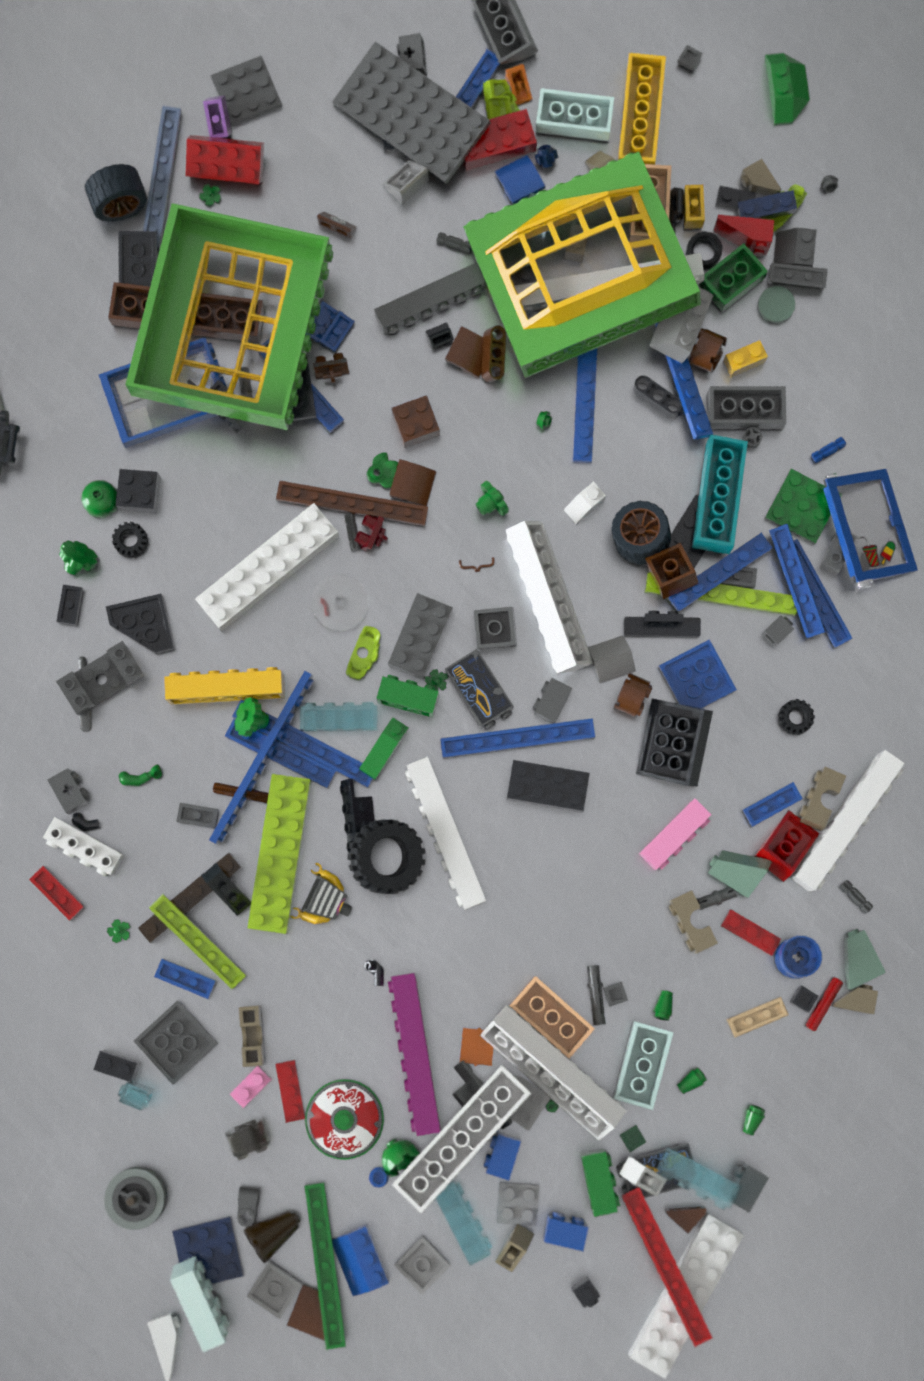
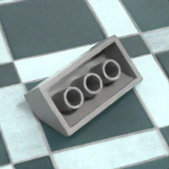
(678, 333)

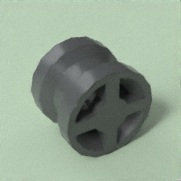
(753, 434)

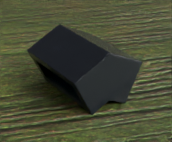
(439, 335)

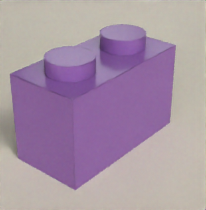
(217, 116)

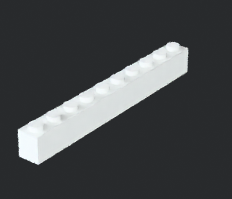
(569, 286)

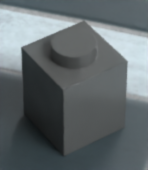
(778, 630)

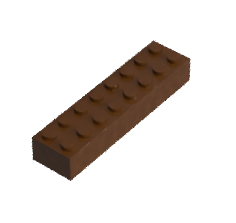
(216, 316)

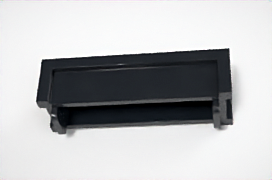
(226, 889)

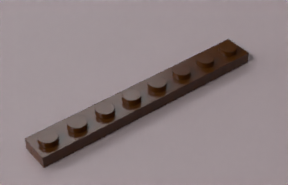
(352, 503)

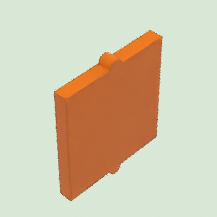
(474, 1048)

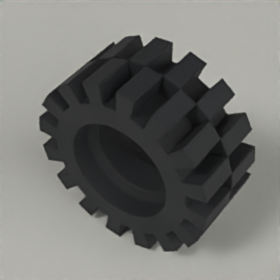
(135, 549)
(796, 728)

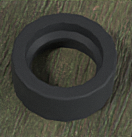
(711, 238)

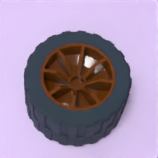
(115, 192)
(640, 531)

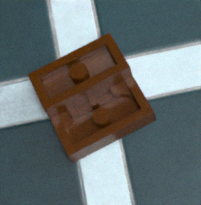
(467, 352)
(412, 483)
(307, 1313)

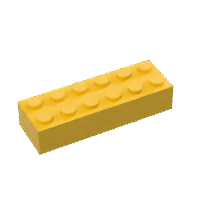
(642, 106)
(224, 686)

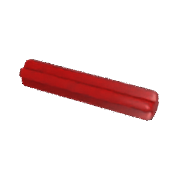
(824, 1004)

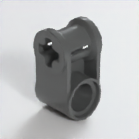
(247, 1201)

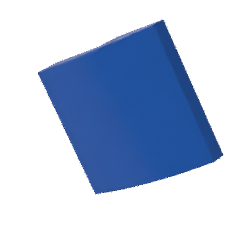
(520, 179)
(331, 327)

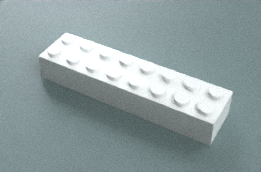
(267, 567)
(549, 596)
(847, 820)
(553, 1073)
(462, 1139)
(701, 1268)

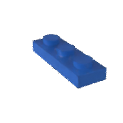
(772, 804)
(185, 978)

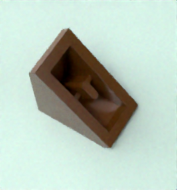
(686, 1216)

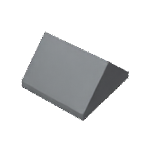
(407, 181)
(612, 659)

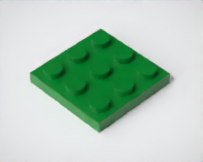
(801, 506)

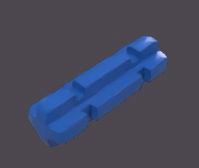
(828, 449)

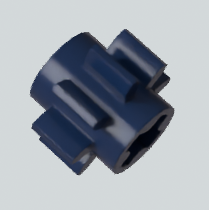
(546, 156)

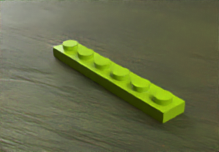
(197, 941)

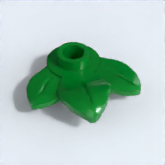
(385, 469)

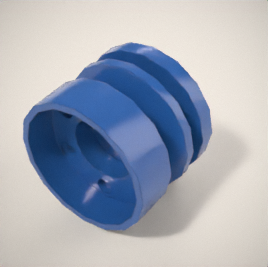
(806, 950)

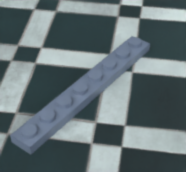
(162, 171)

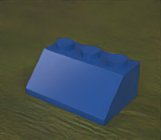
(360, 1261)

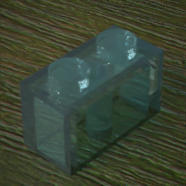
(135, 1095)

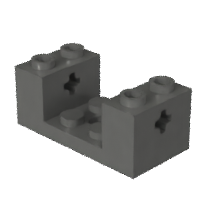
(84, 691)

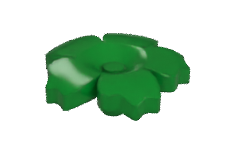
(210, 195)
(436, 679)
(119, 931)

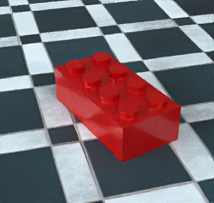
(503, 140)
(224, 159)

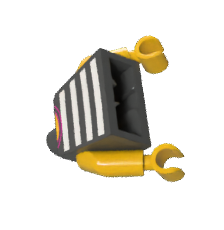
(324, 899)

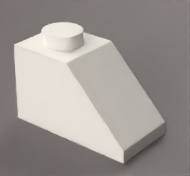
(585, 503)
(642, 1176)

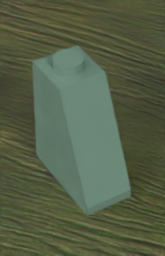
(739, 870)
(860, 959)

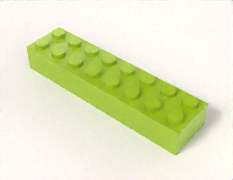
(279, 854)

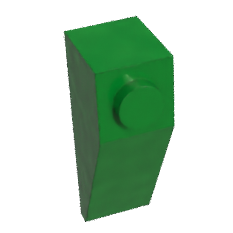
(384, 748)

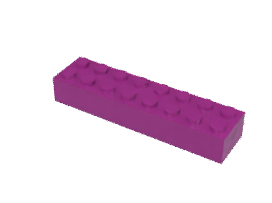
(415, 1053)

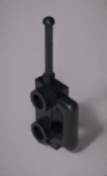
(676, 206)

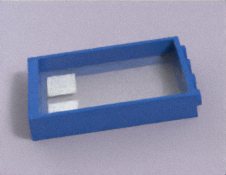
(146, 419)

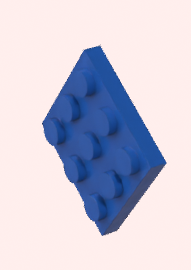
(697, 676)

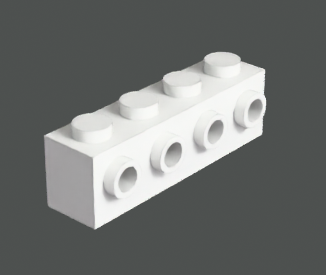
(83, 846)

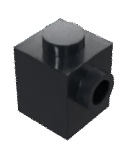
(586, 1292)

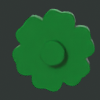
(491, 500)
(77, 556)
(250, 717)

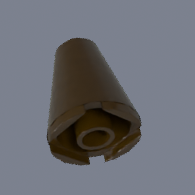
(271, 1234)

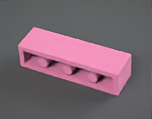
(675, 834)

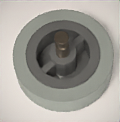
(135, 1198)

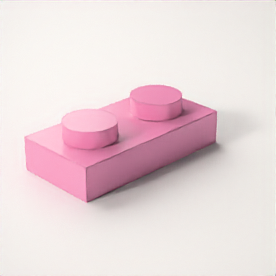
(250, 1086)

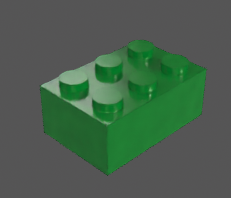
(733, 277)
(408, 696)
(600, 1182)

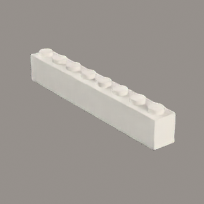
(446, 834)

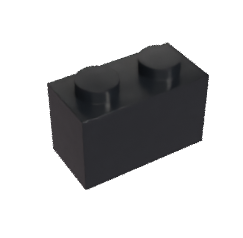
(117, 1066)

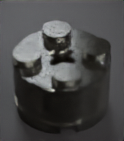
(248, 1138)

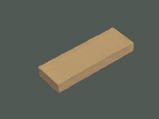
(757, 1017)

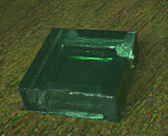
(632, 1138)

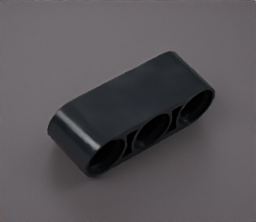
(655, 388)

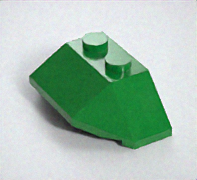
(787, 87)

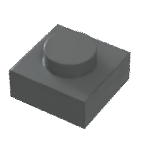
(689, 58)
(615, 994)

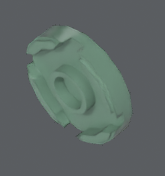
(776, 304)

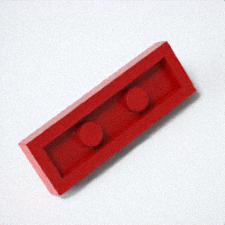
(56, 893)
(750, 932)
(290, 1091)

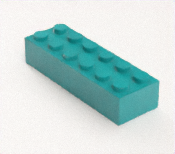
(719, 494)

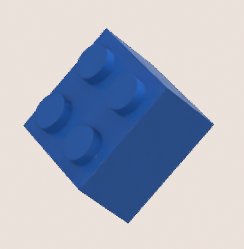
(503, 1155)
(565, 1231)

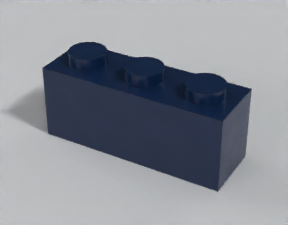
(768, 206)

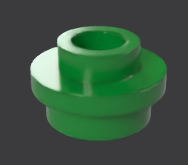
(544, 419)

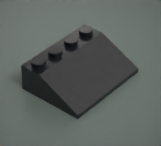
(674, 742)

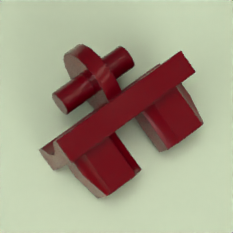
(374, 525)

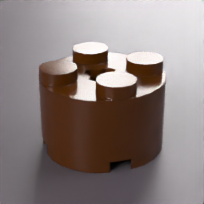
(708, 350)
(633, 694)

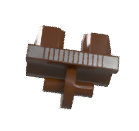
(331, 368)

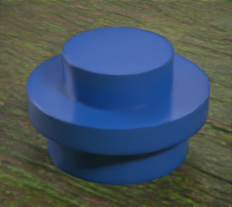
(378, 1177)

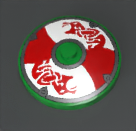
(344, 1119)

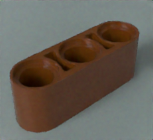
(498, 346)

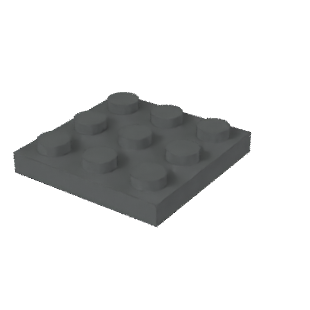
(247, 90)
(175, 1042)

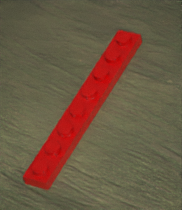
(667, 1267)

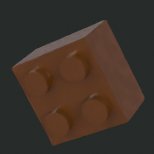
(415, 421)
(672, 571)

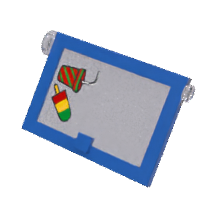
(869, 526)

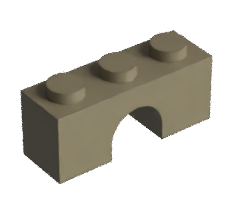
(814, 813)
(683, 907)
(252, 1036)

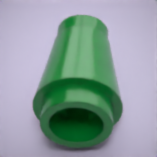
(664, 1006)
(692, 1080)
(753, 1119)

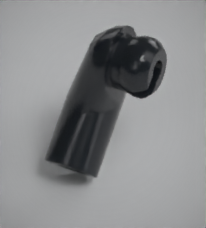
(84, 825)
(377, 970)

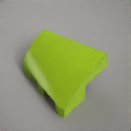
(498, 98)

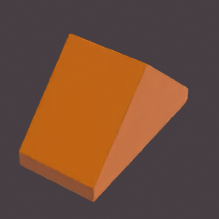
(518, 83)

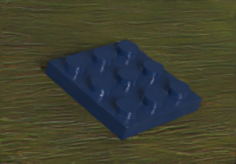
(214, 1246)

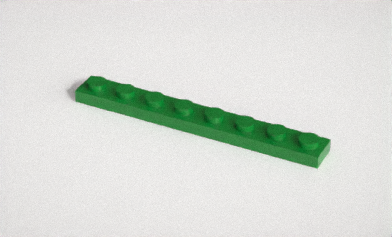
(325, 1266)

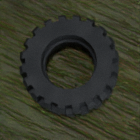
(411, 856)

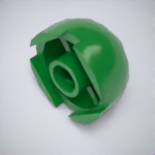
(105, 504)
(398, 1156)

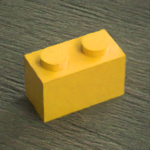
(694, 206)
(745, 358)

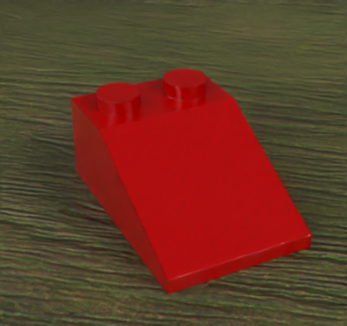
(753, 232)
(787, 845)

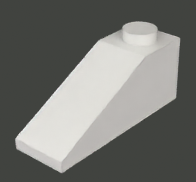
(165, 1338)

